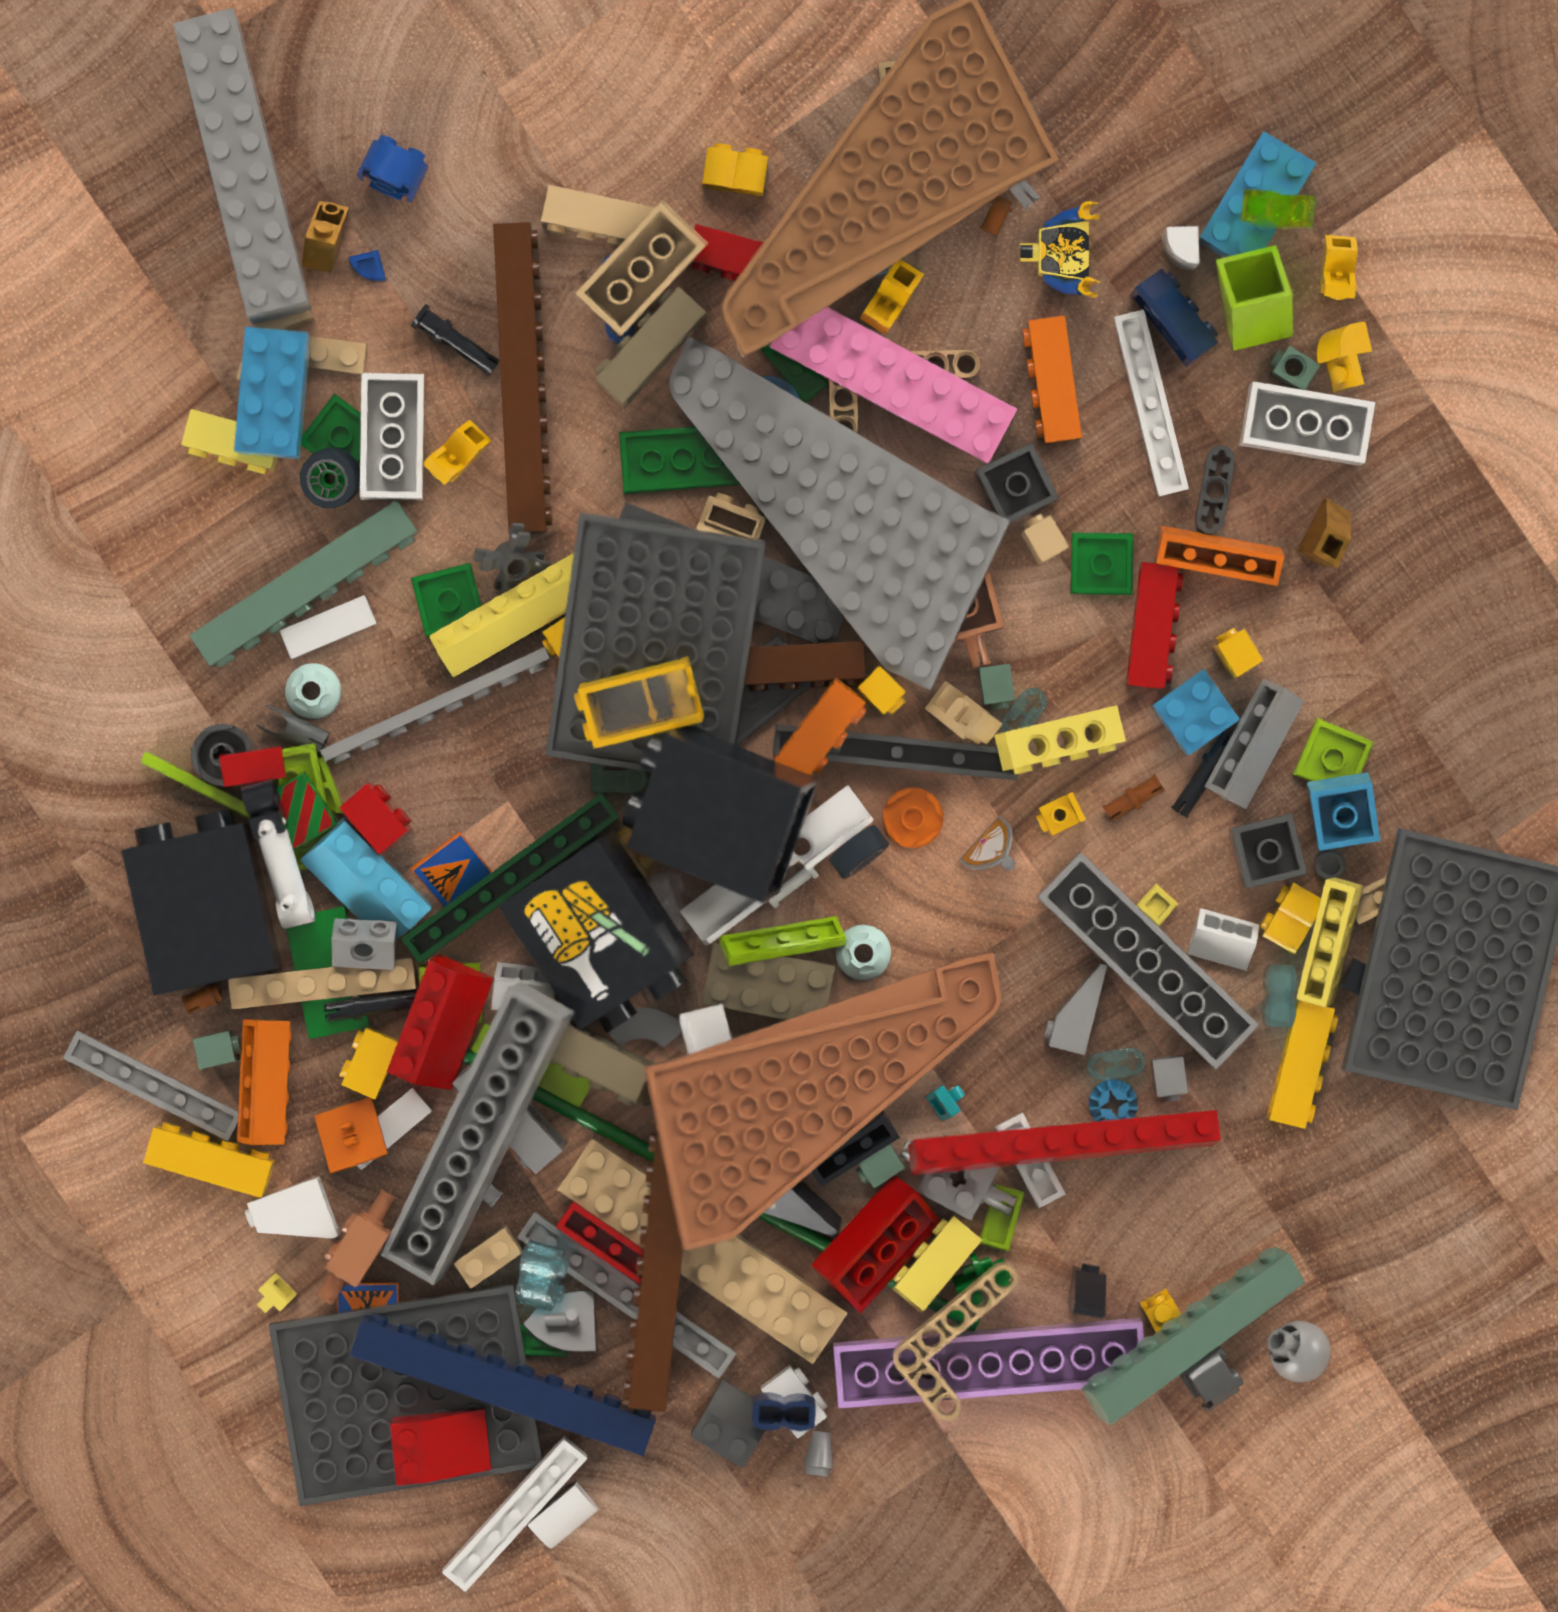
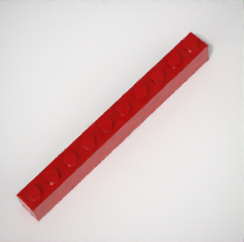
(1064, 1142)

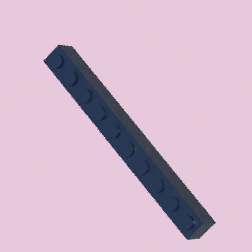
(503, 1384)

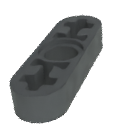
(1217, 513)

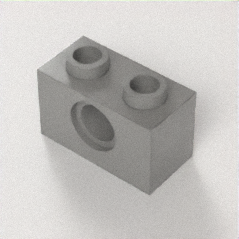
(364, 944)

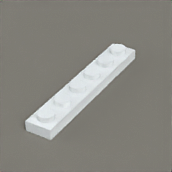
(1151, 403)
(514, 1513)

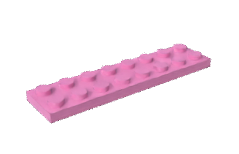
(899, 382)

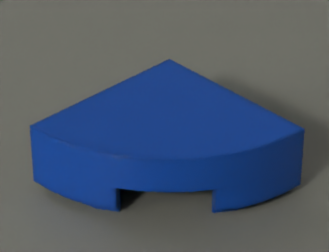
(369, 265)

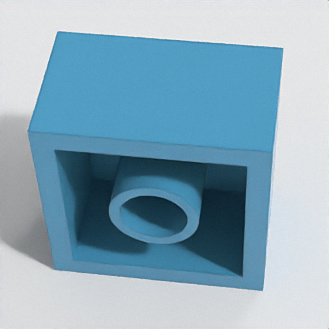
(1195, 712)
(1343, 811)

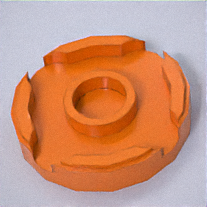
(912, 817)

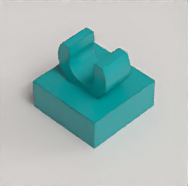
(945, 1101)

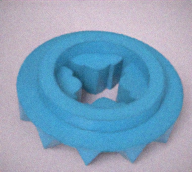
(1120, 1090)

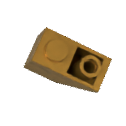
(324, 236)
(1327, 535)

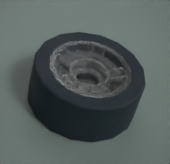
(859, 851)

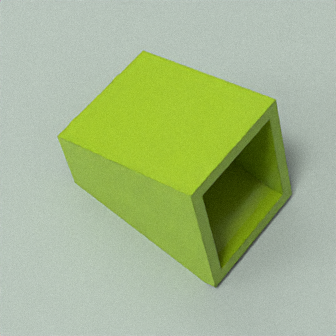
(1255, 297)

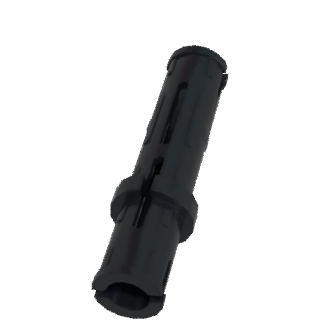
(1195, 786)
(370, 1005)

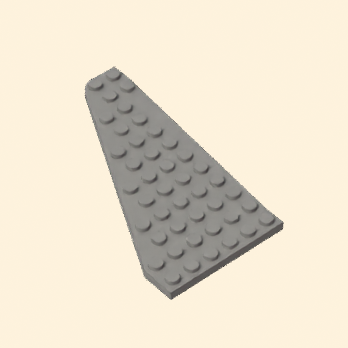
(868, 527)

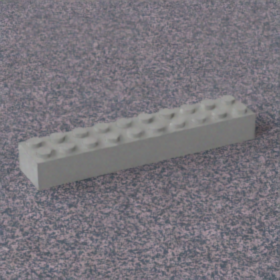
(242, 166)
(477, 1132)

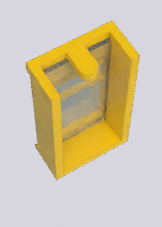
(639, 703)

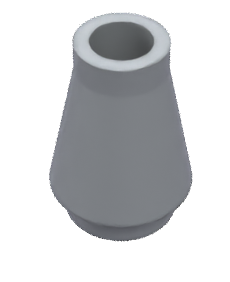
(819, 1455)

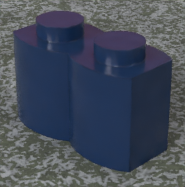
(774, 1411)

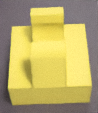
(275, 1293)

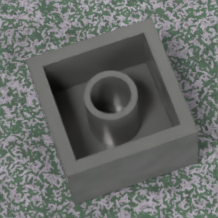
(1017, 484)
(1267, 850)

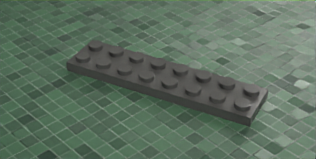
(785, 597)

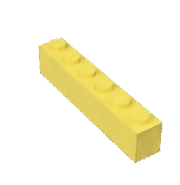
(505, 618)

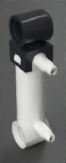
(270, 828)

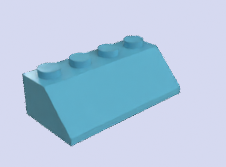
(365, 879)

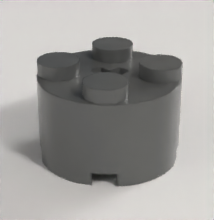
(210, 743)
(1212, 1379)

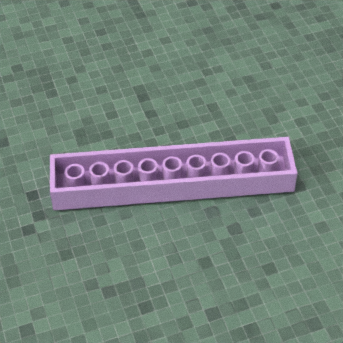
(986, 1361)

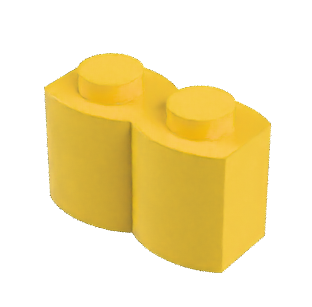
(735, 170)
(1291, 918)

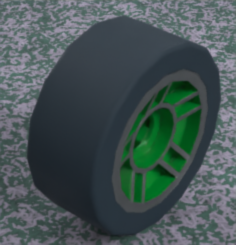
(315, 477)

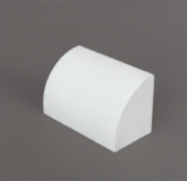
(1182, 246)
(1223, 939)
(511, 974)
(563, 1515)

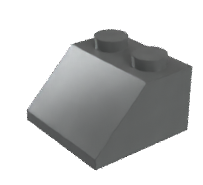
(728, 1424)

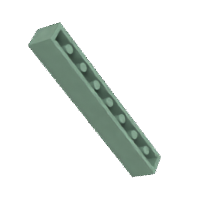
(304, 584)
(1192, 1335)

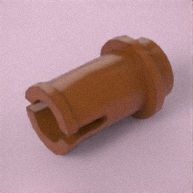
(996, 215)
(203, 998)

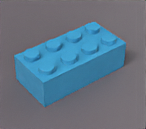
(1267, 167)
(272, 393)

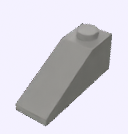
(1074, 1020)

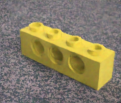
(1014, 744)
(1329, 942)

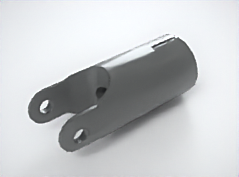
(299, 731)

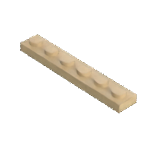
(319, 984)

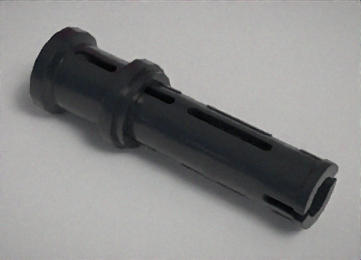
(444, 333)

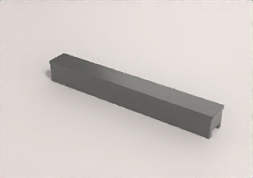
(910, 754)

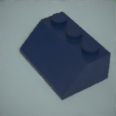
(1175, 316)

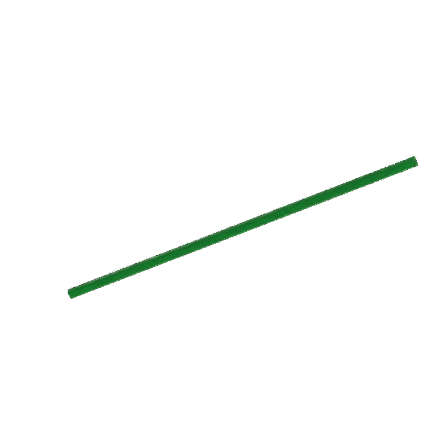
(641, 1148)

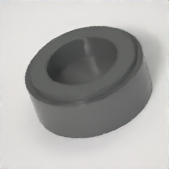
(1329, 865)

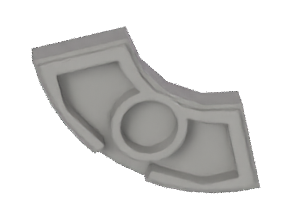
(650, 1025)

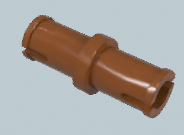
(1133, 798)

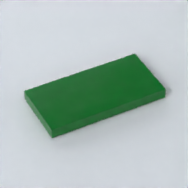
(670, 461)
(312, 949)

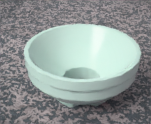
(329, 691)
(881, 953)

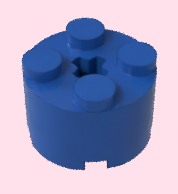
(393, 169)

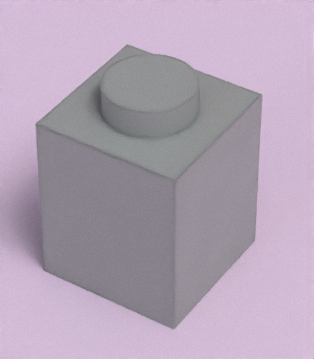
(1169, 1077)

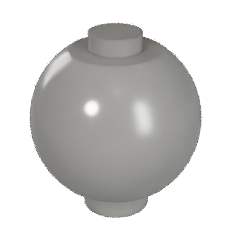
(1299, 1351)

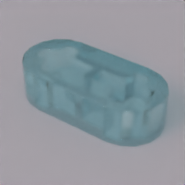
(1020, 704)
(1116, 1071)

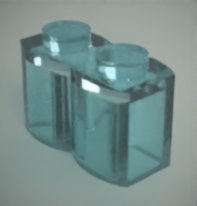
(1278, 1005)
(541, 1275)

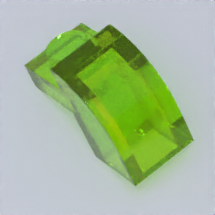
(1277, 210)

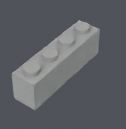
(1254, 743)
(535, 1138)

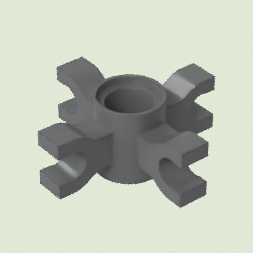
(511, 559)

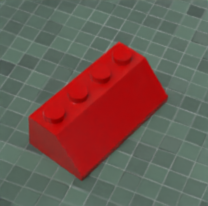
(440, 1023)
(876, 1243)

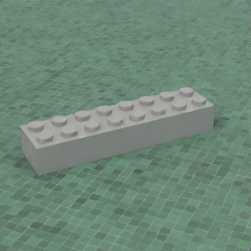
(1147, 960)

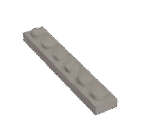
(152, 1085)

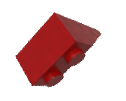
(439, 1445)

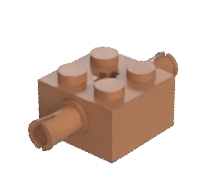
(982, 619)
(359, 1248)

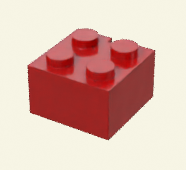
(376, 817)

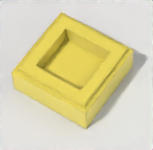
(1157, 904)

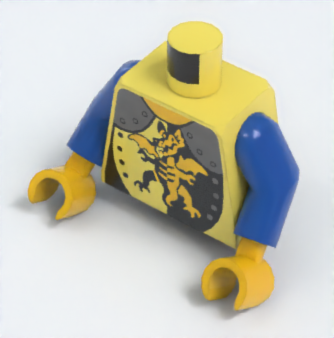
(1064, 251)

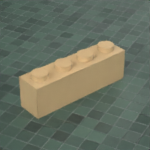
(591, 215)

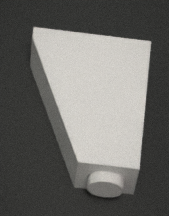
(295, 1211)

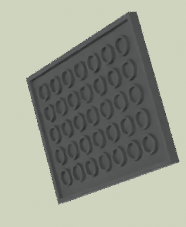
(650, 599)
(1456, 970)
(344, 1406)

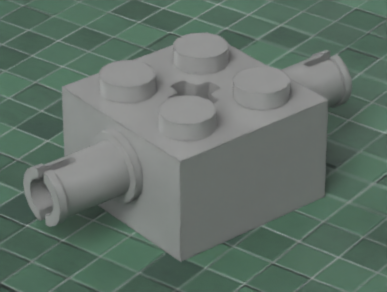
(964, 1196)

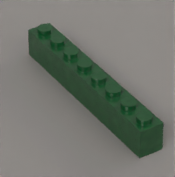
(510, 878)

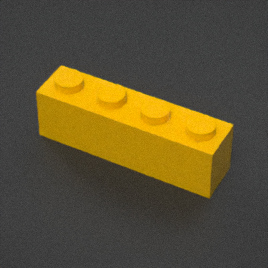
(1300, 1065)
(208, 1160)

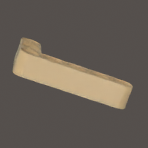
(948, 358)
(948, 1332)

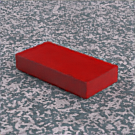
(252, 766)

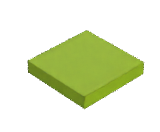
(1331, 753)

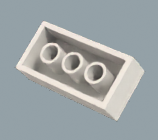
(1307, 423)
(391, 436)

